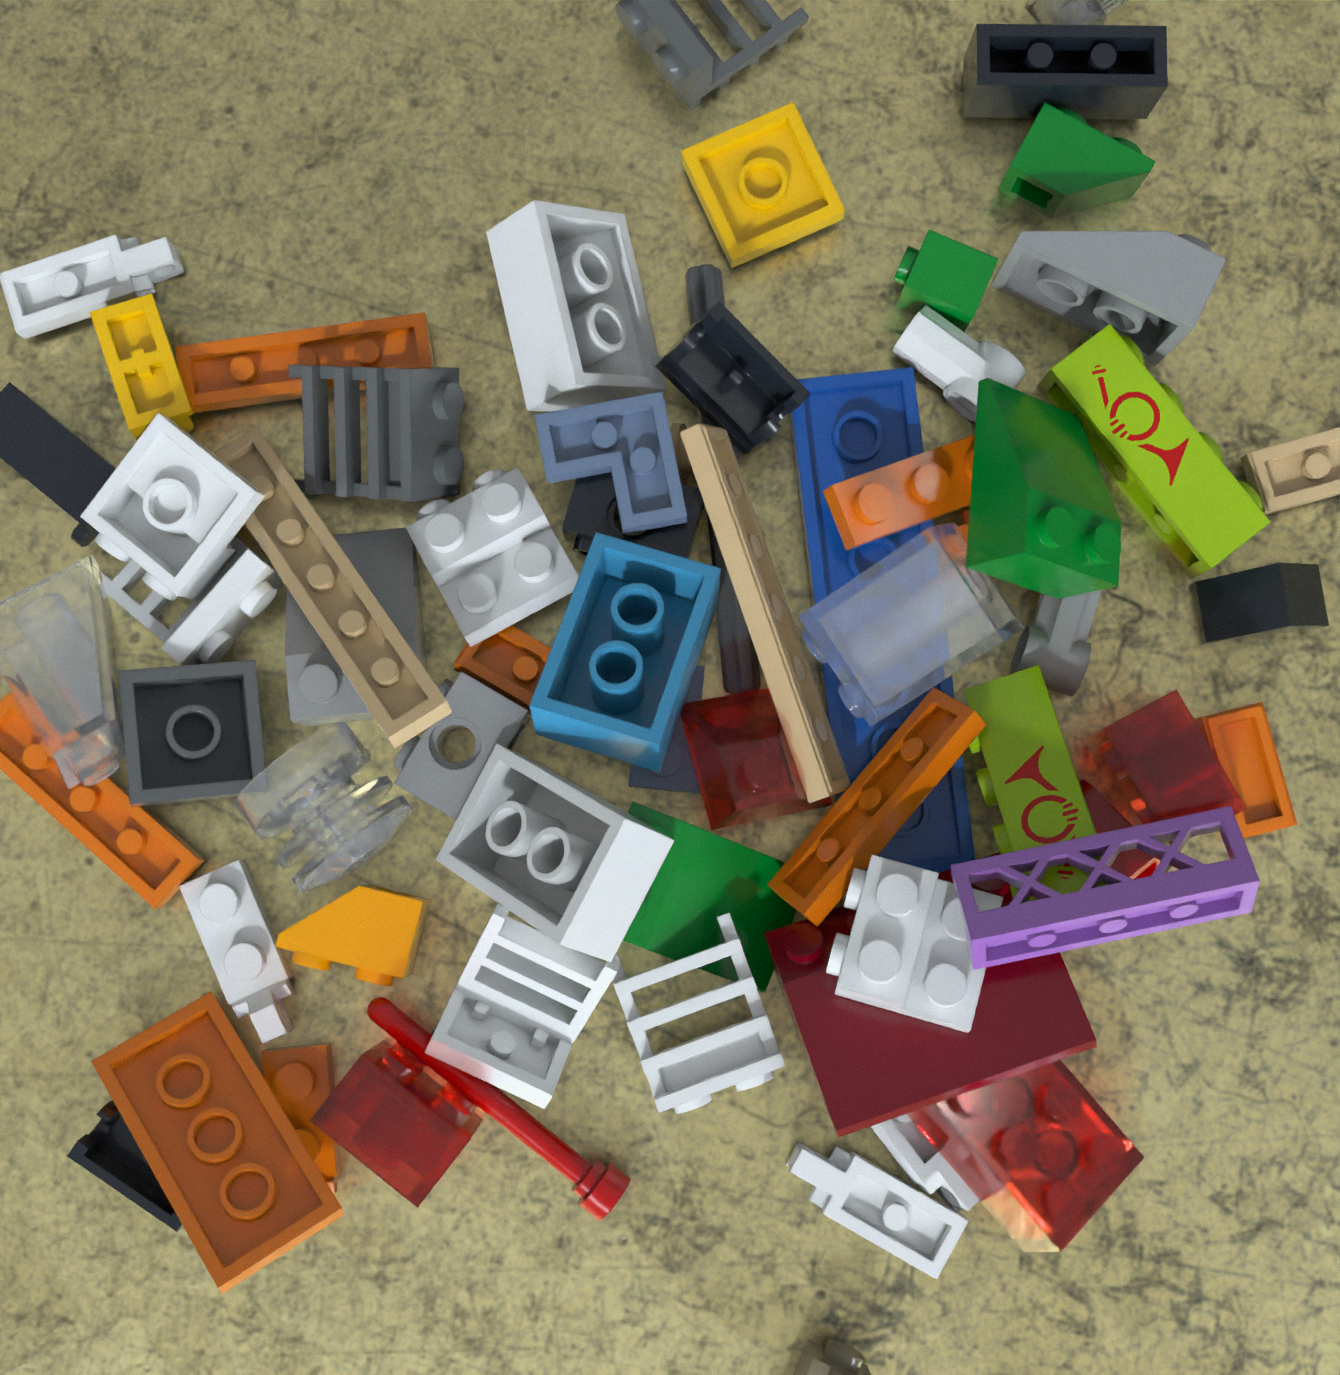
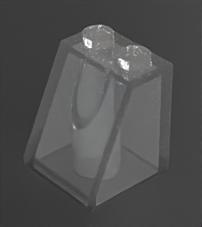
(908, 623)
(64, 671)

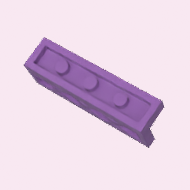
(1111, 911)

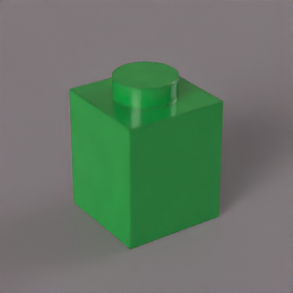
(945, 278)

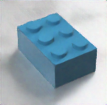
(626, 652)

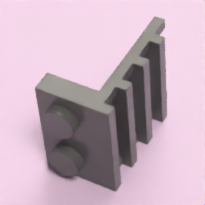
(687, 57)
(409, 431)

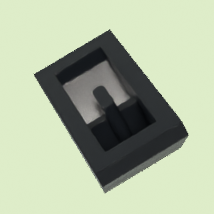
(1260, 602)

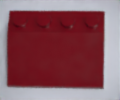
(890, 1064)

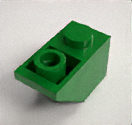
(1072, 166)

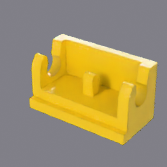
(142, 364)

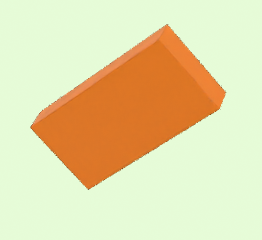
(1250, 760)

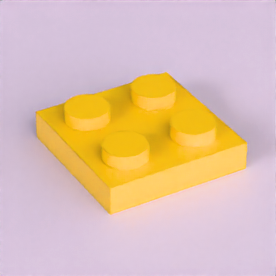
(762, 185)

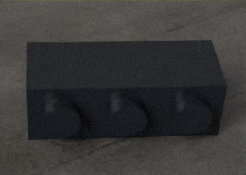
(1071, 67)

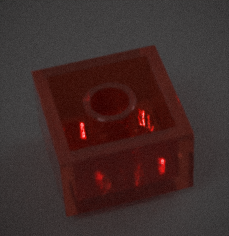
(1167, 762)
(398, 1119)

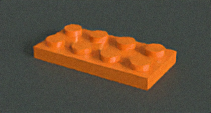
(217, 1141)

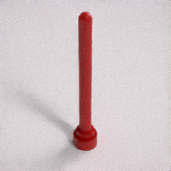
(593, 1182)

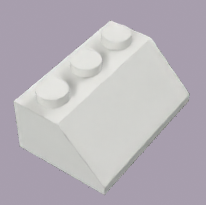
(574, 306)

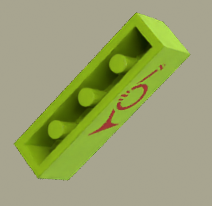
(1155, 452)
(1029, 772)

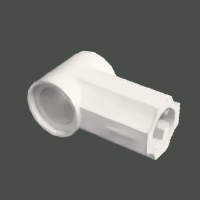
(955, 360)

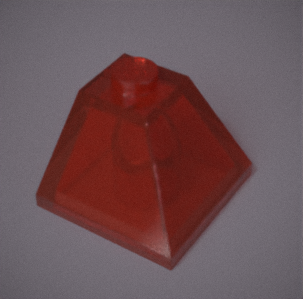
(743, 759)

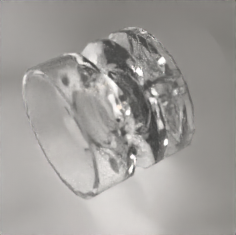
(318, 800)

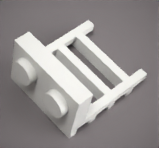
(213, 621)
(519, 1008)
(727, 1057)

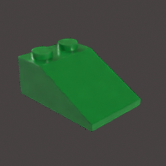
(1038, 498)
(697, 884)

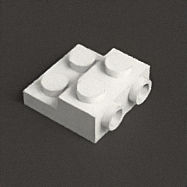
(172, 510)
(492, 554)
(908, 945)

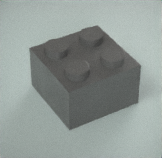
(191, 731)

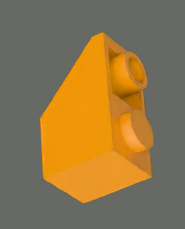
(365, 929)

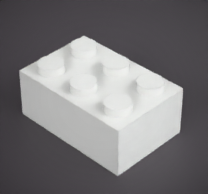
(554, 853)

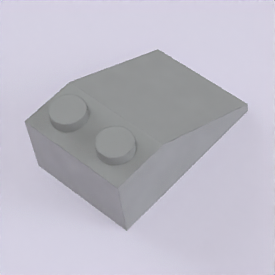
(1134, 280)
(315, 682)

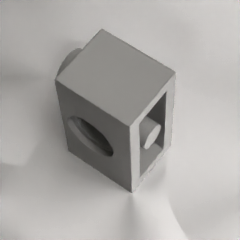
(422, 760)

